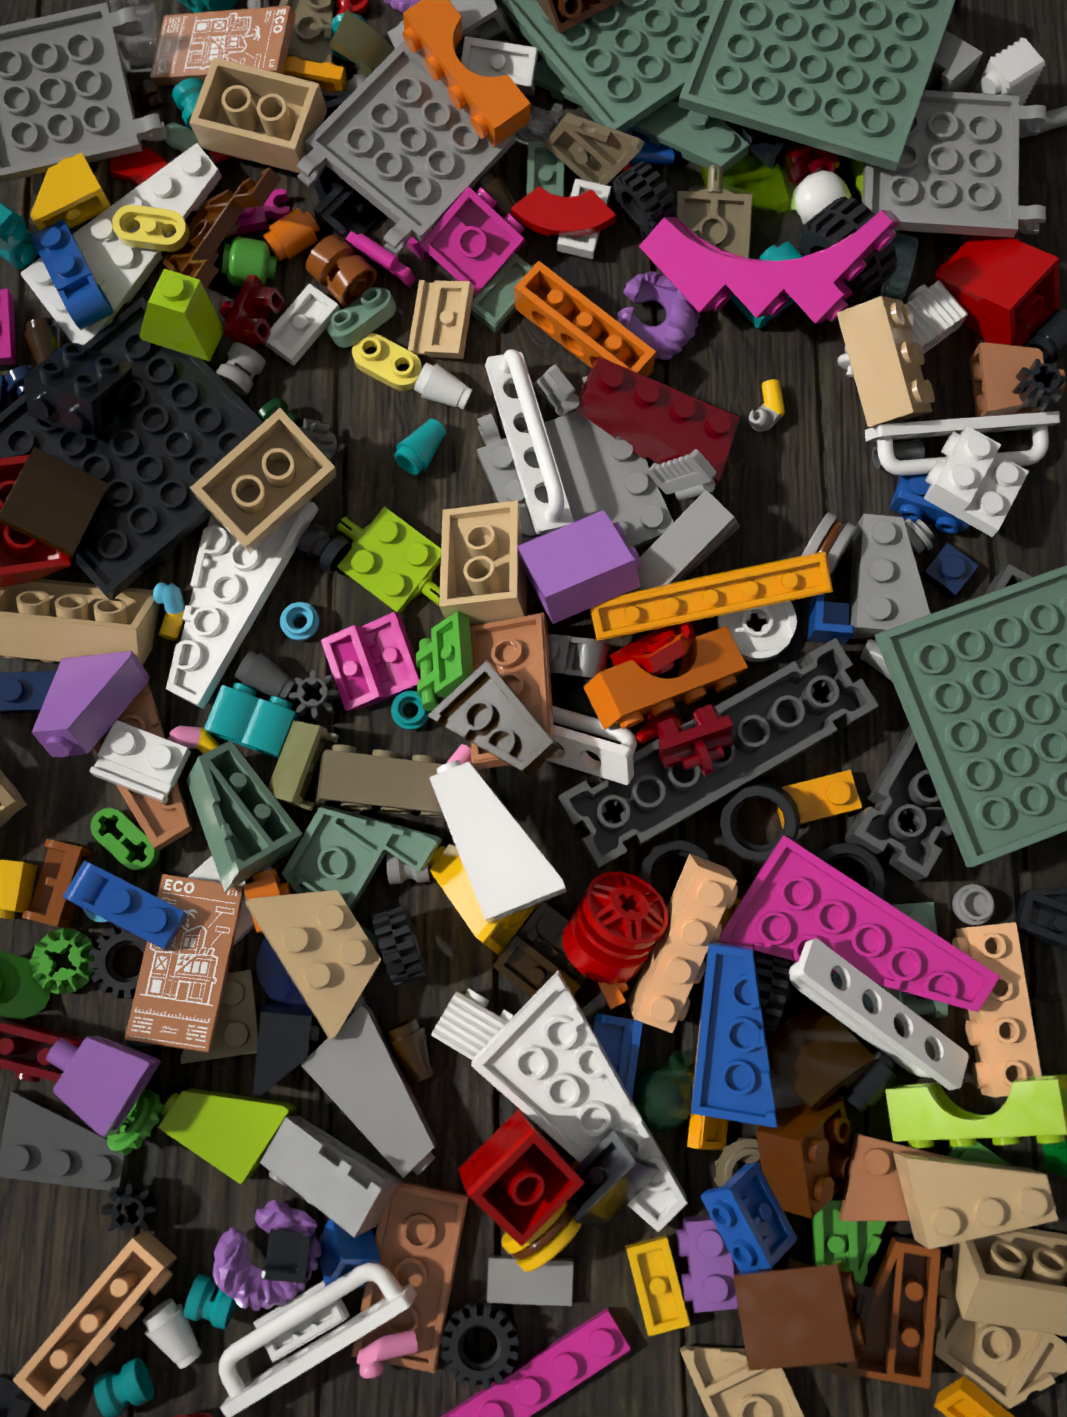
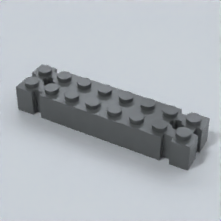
(770, 727)
(909, 792)

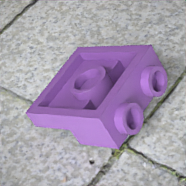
(710, 1266)

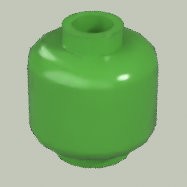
(247, 257)

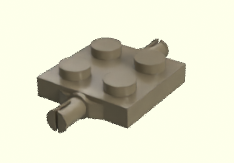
(717, 214)

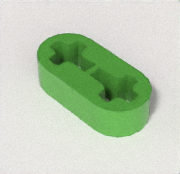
(118, 846)

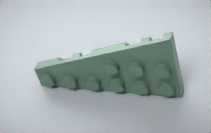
(698, 136)

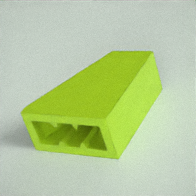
(181, 316)
(225, 1128)

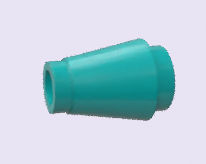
(419, 447)

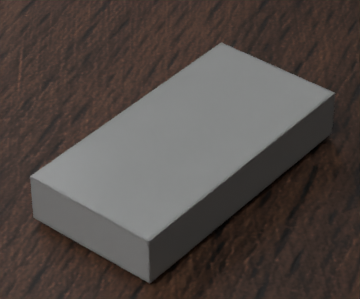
(544, 1286)

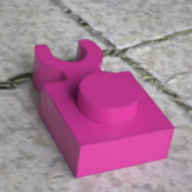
(255, 218)

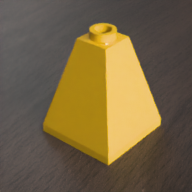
(453, 879)

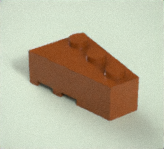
(902, 1315)

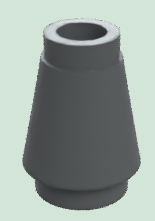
(264, 676)

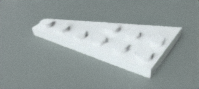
(124, 268)
(566, 1084)

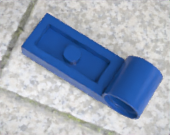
(71, 275)
(125, 905)

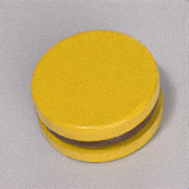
(545, 1242)

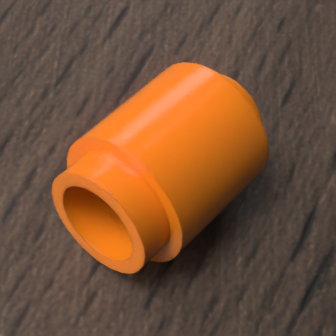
(291, 234)

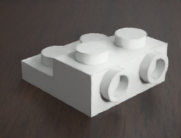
(975, 481)

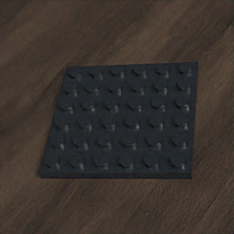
(156, 442)

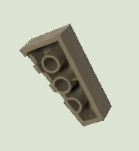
(378, 780)

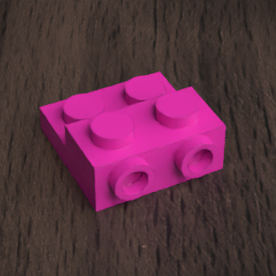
(474, 239)

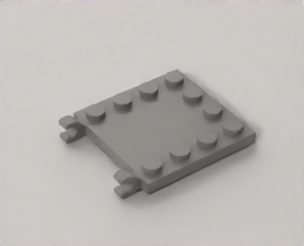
(68, 91)
(402, 147)
(960, 168)
(595, 475)

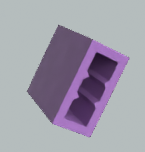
(580, 565)

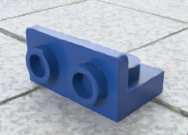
(910, 504)
(750, 1219)

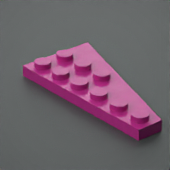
(807, 899)

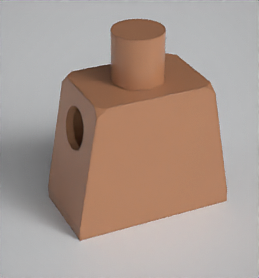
(994, 378)

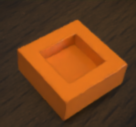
(614, 993)

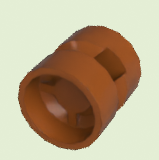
(338, 268)

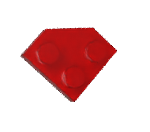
(657, 648)

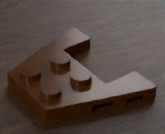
(217, 221)

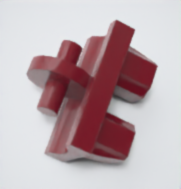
(804, 160)
(249, 312)
(695, 745)

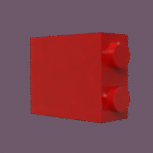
(1002, 287)
(519, 1178)

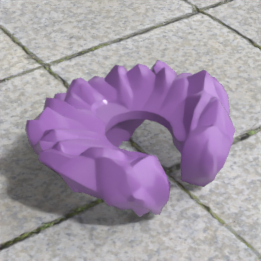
(680, 314)
(243, 1280)

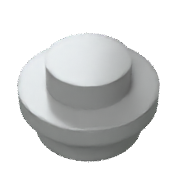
(919, 535)
(973, 904)

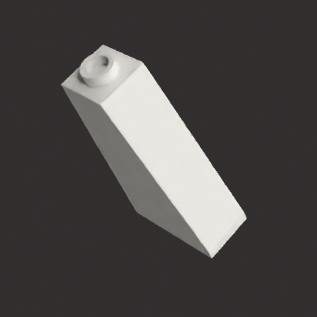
(495, 851)

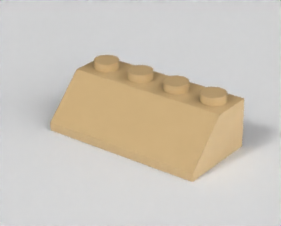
(74, 620)
(1013, 1280)

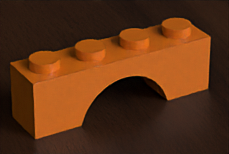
(492, 103)
(628, 692)

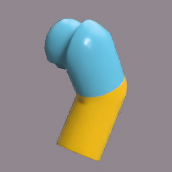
(174, 605)

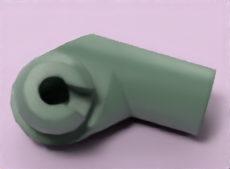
(180, 137)

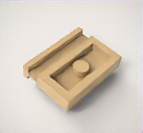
(441, 319)

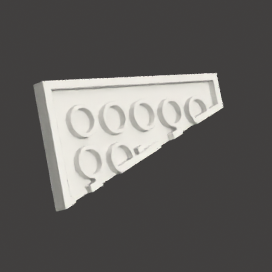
(226, 600)

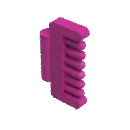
(381, 256)

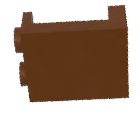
(799, 1316)

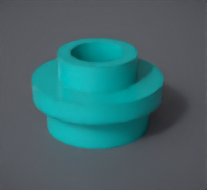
(397, 711)

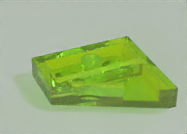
(755, 178)

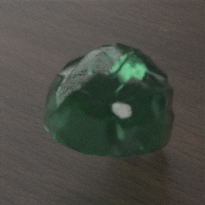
(665, 1094)

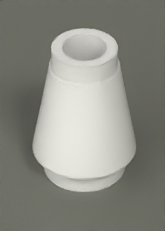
(442, 387)
(172, 1333)

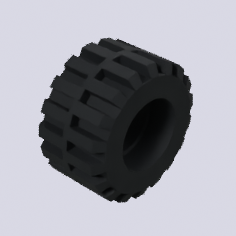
(836, 223)

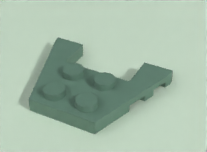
(345, 851)

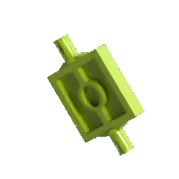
(391, 560)

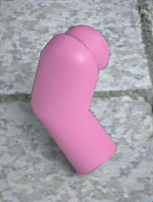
(385, 1348)

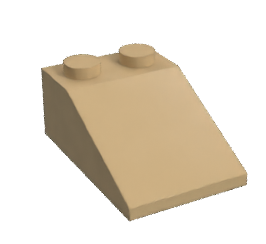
(482, 563)

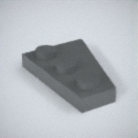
(56, 1150)

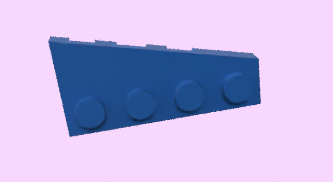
(732, 1047)

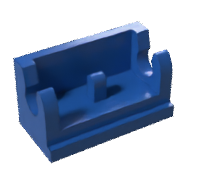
(621, 1043)

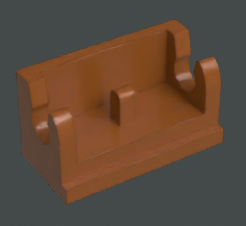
(57, 873)

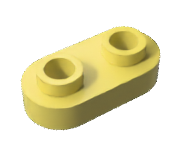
(154, 227)
(384, 362)

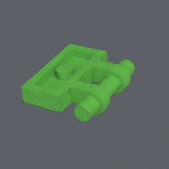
(444, 659)

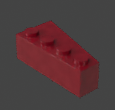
(655, 417)

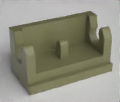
(298, 763)

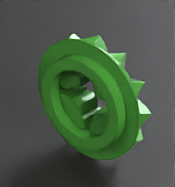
(65, 980)
(137, 1124)

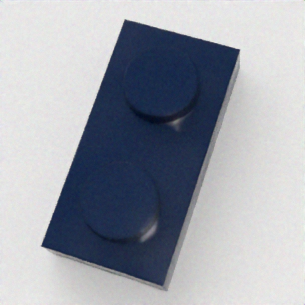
(24, 691)

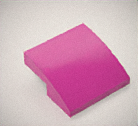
(372, 662)

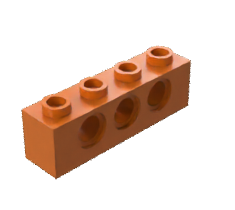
(579, 322)

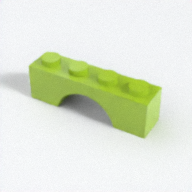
(927, 1114)

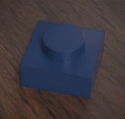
(949, 570)

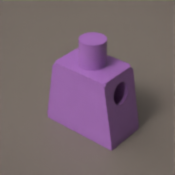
(101, 1080)

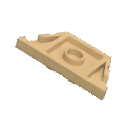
(319, 949)
(994, 1357)
(733, 1390)

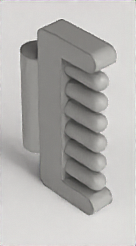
(557, 391)
(684, 475)

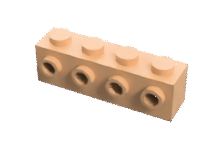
(679, 955)
(1004, 1024)
(89, 1326)

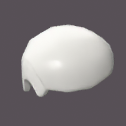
(817, 193)

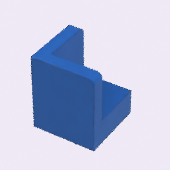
(828, 621)
(344, 1252)

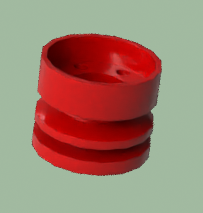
(615, 927)

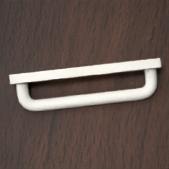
(512, 369)
(886, 433)
(615, 758)
(813, 979)
(244, 1395)

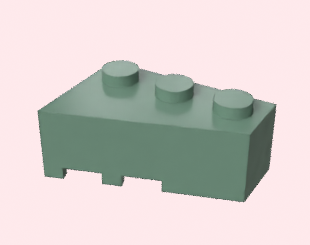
(239, 815)

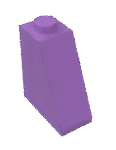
(87, 700)

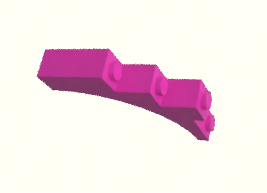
(813, 281)

